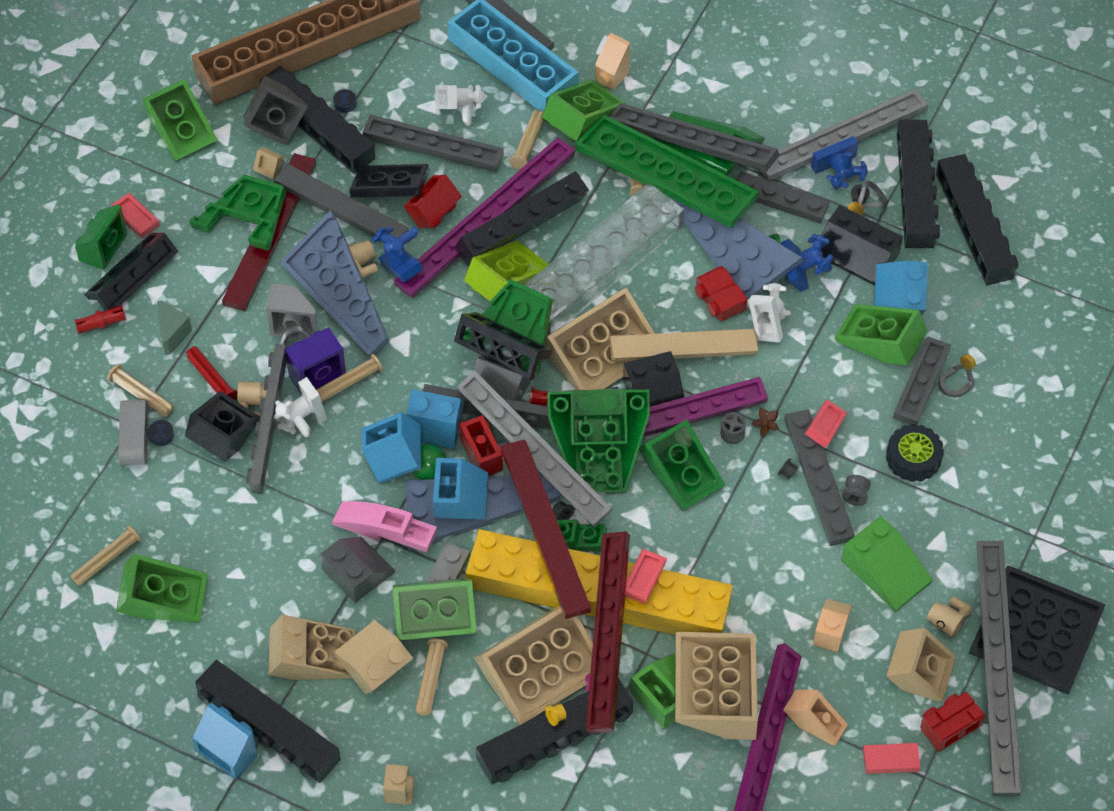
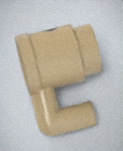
(362, 254)
(251, 394)
(947, 618)

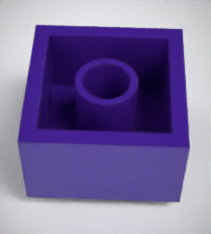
(317, 358)

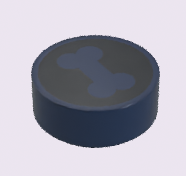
(344, 100)
(161, 432)

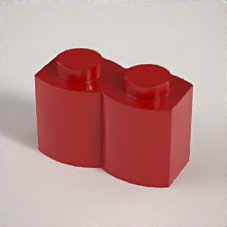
(720, 293)

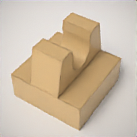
(268, 162)

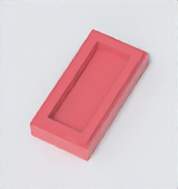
(137, 216)
(826, 423)
(644, 576)
(891, 758)

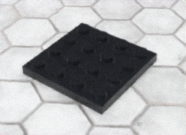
(1047, 629)

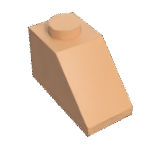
(613, 62)
(831, 625)
(815, 715)

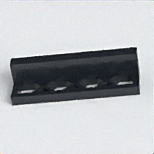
(132, 271)
(506, 337)

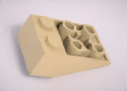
(305, 649)

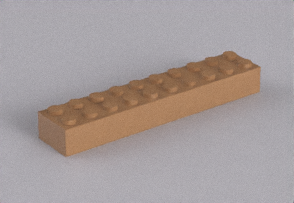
(297, 42)

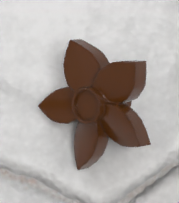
(766, 421)

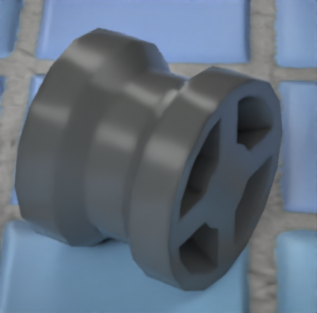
(729, 423)
(856, 490)

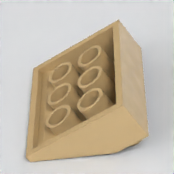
(583, 346)
(538, 664)
(717, 683)

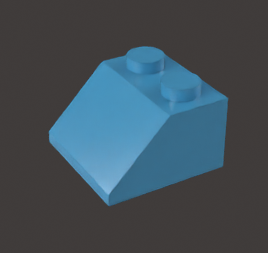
(901, 285)
(437, 416)

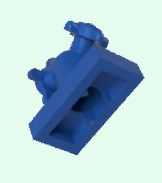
(839, 157)
(395, 257)
(811, 257)

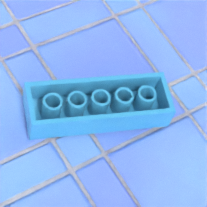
(510, 53)

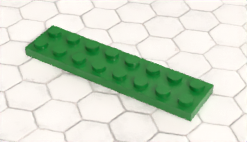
(667, 170)

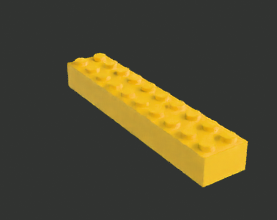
(517, 571)

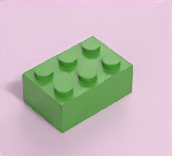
(434, 609)

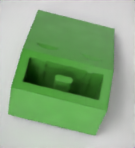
(656, 689)

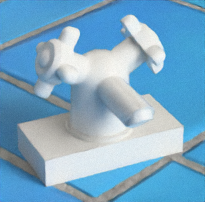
(450, 97)
(767, 313)
(294, 412)

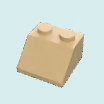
(372, 656)
(921, 664)

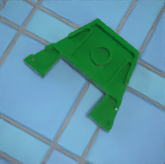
(249, 201)
(521, 311)

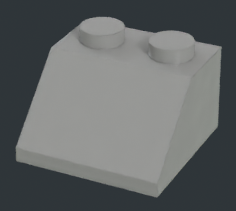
(287, 309)

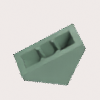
(173, 326)

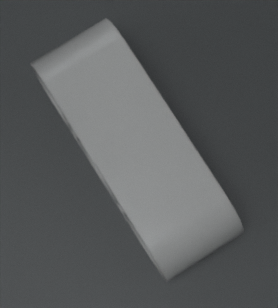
(133, 432)

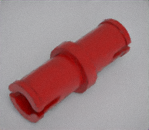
(100, 319)

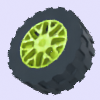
(914, 452)

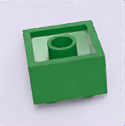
(102, 237)

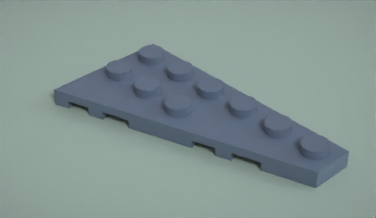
(742, 250)
(330, 274)
(501, 502)

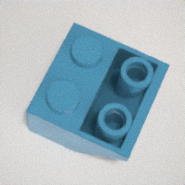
(392, 446)
(459, 490)
(225, 740)

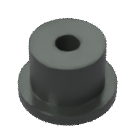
(855, 193)
(788, 469)
(563, 511)

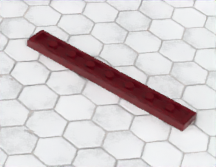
(257, 259)
(545, 529)
(607, 633)

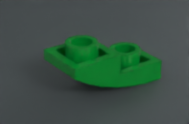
(582, 536)

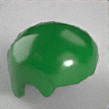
(429, 453)

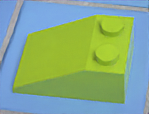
(495, 268)

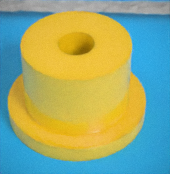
(555, 713)

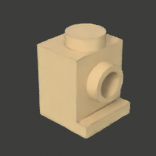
(398, 785)

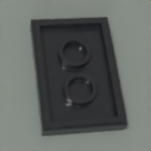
(389, 180)

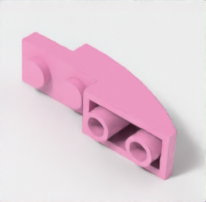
(386, 522)

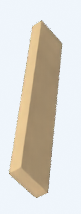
(684, 344)

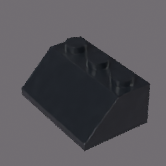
(859, 243)

